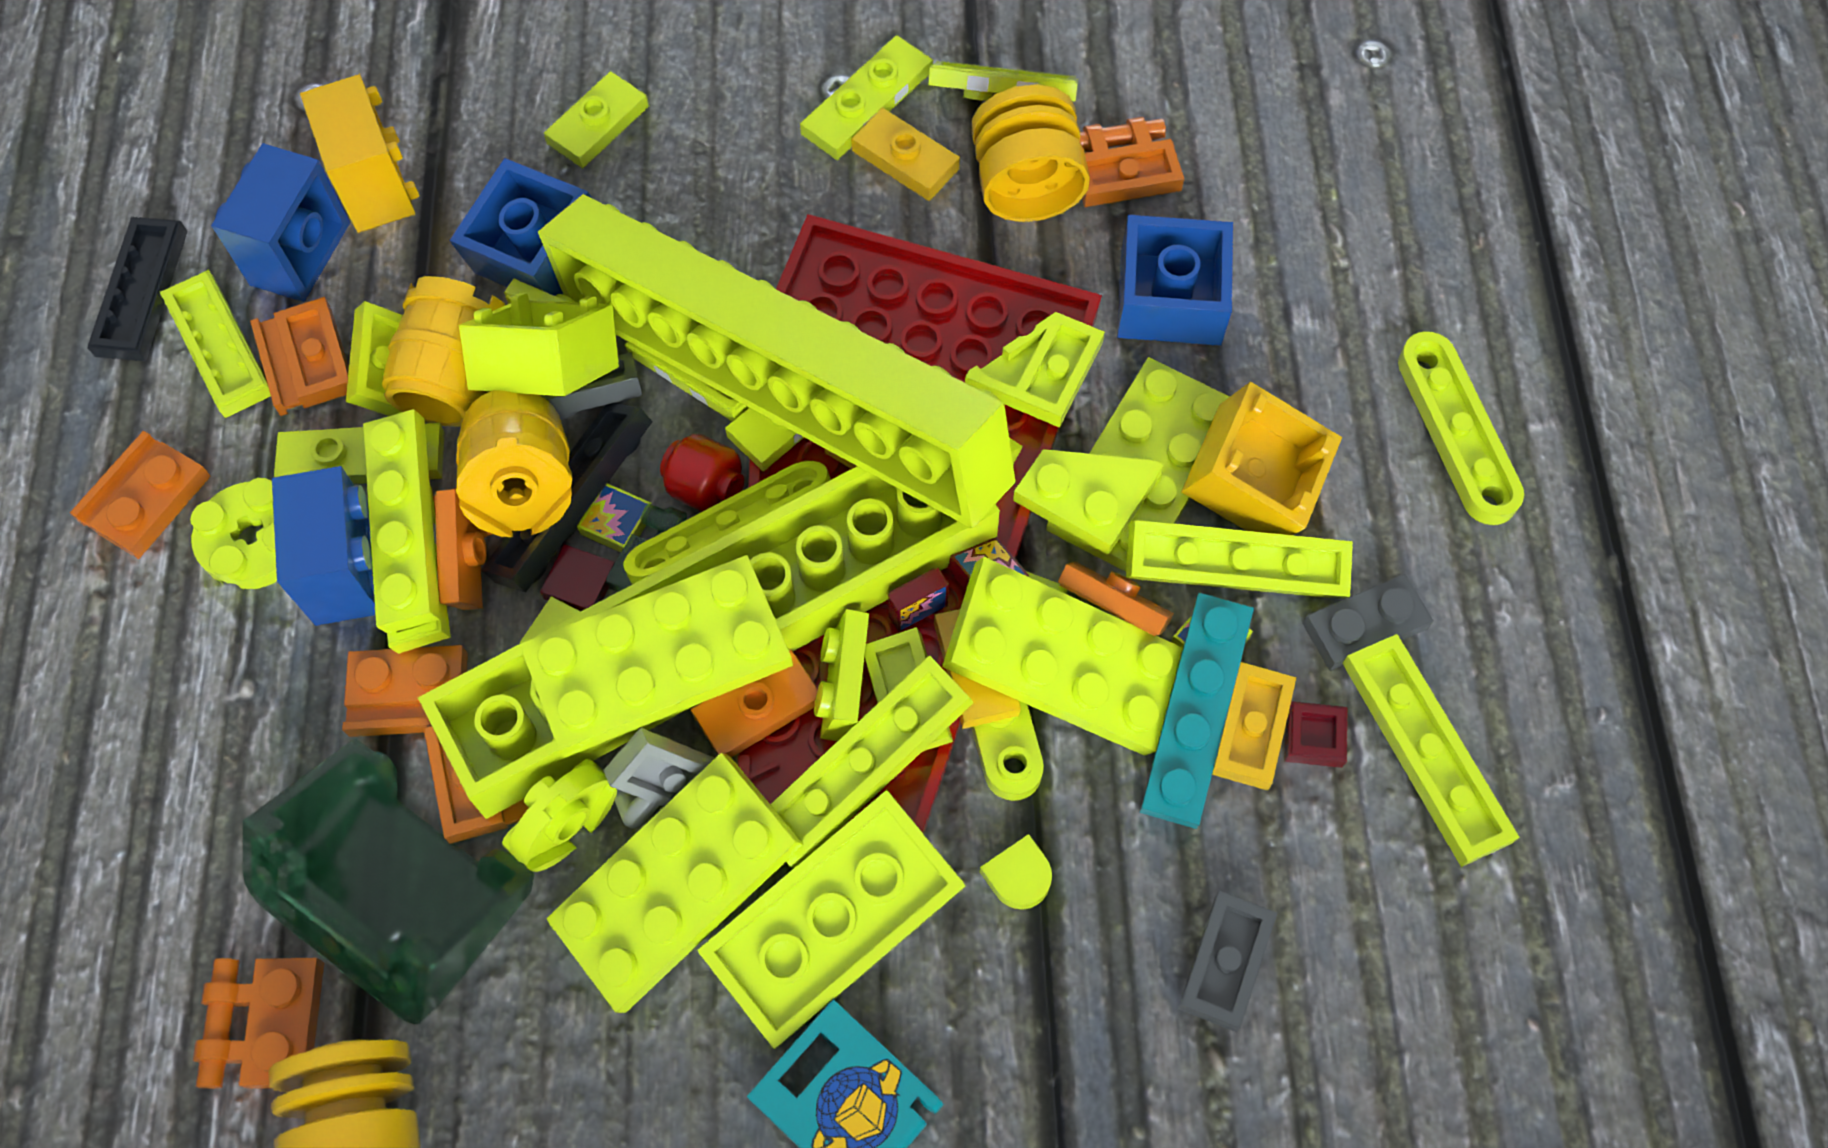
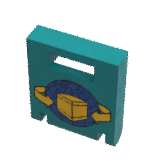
(854, 1100)

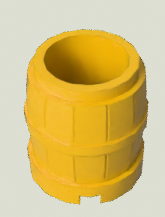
(426, 351)
(512, 464)

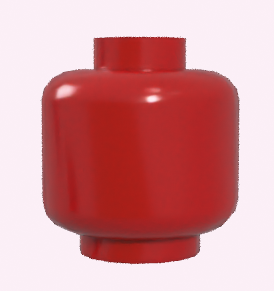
(701, 471)

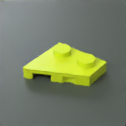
(1043, 368)
(1088, 493)

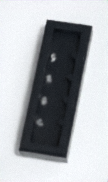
(133, 295)

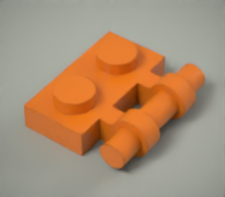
(1131, 170)
(279, 1020)

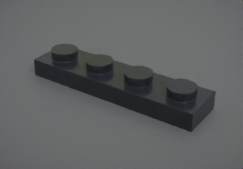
(593, 462)

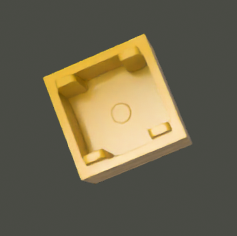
(359, 152)
(1262, 463)

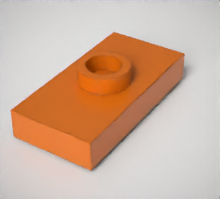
(459, 554)
(1116, 596)
(756, 709)

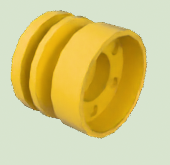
(1029, 153)
(344, 1096)

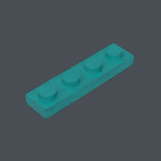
(1197, 711)

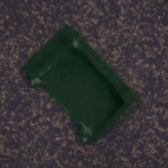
(377, 882)

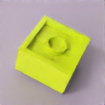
(539, 346)

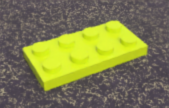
(1159, 420)
(655, 655)
(1063, 657)
(673, 883)
(831, 919)

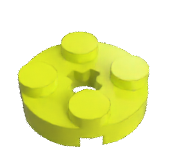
(218, 528)
(558, 813)

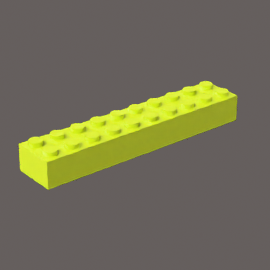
(789, 360)
(813, 561)

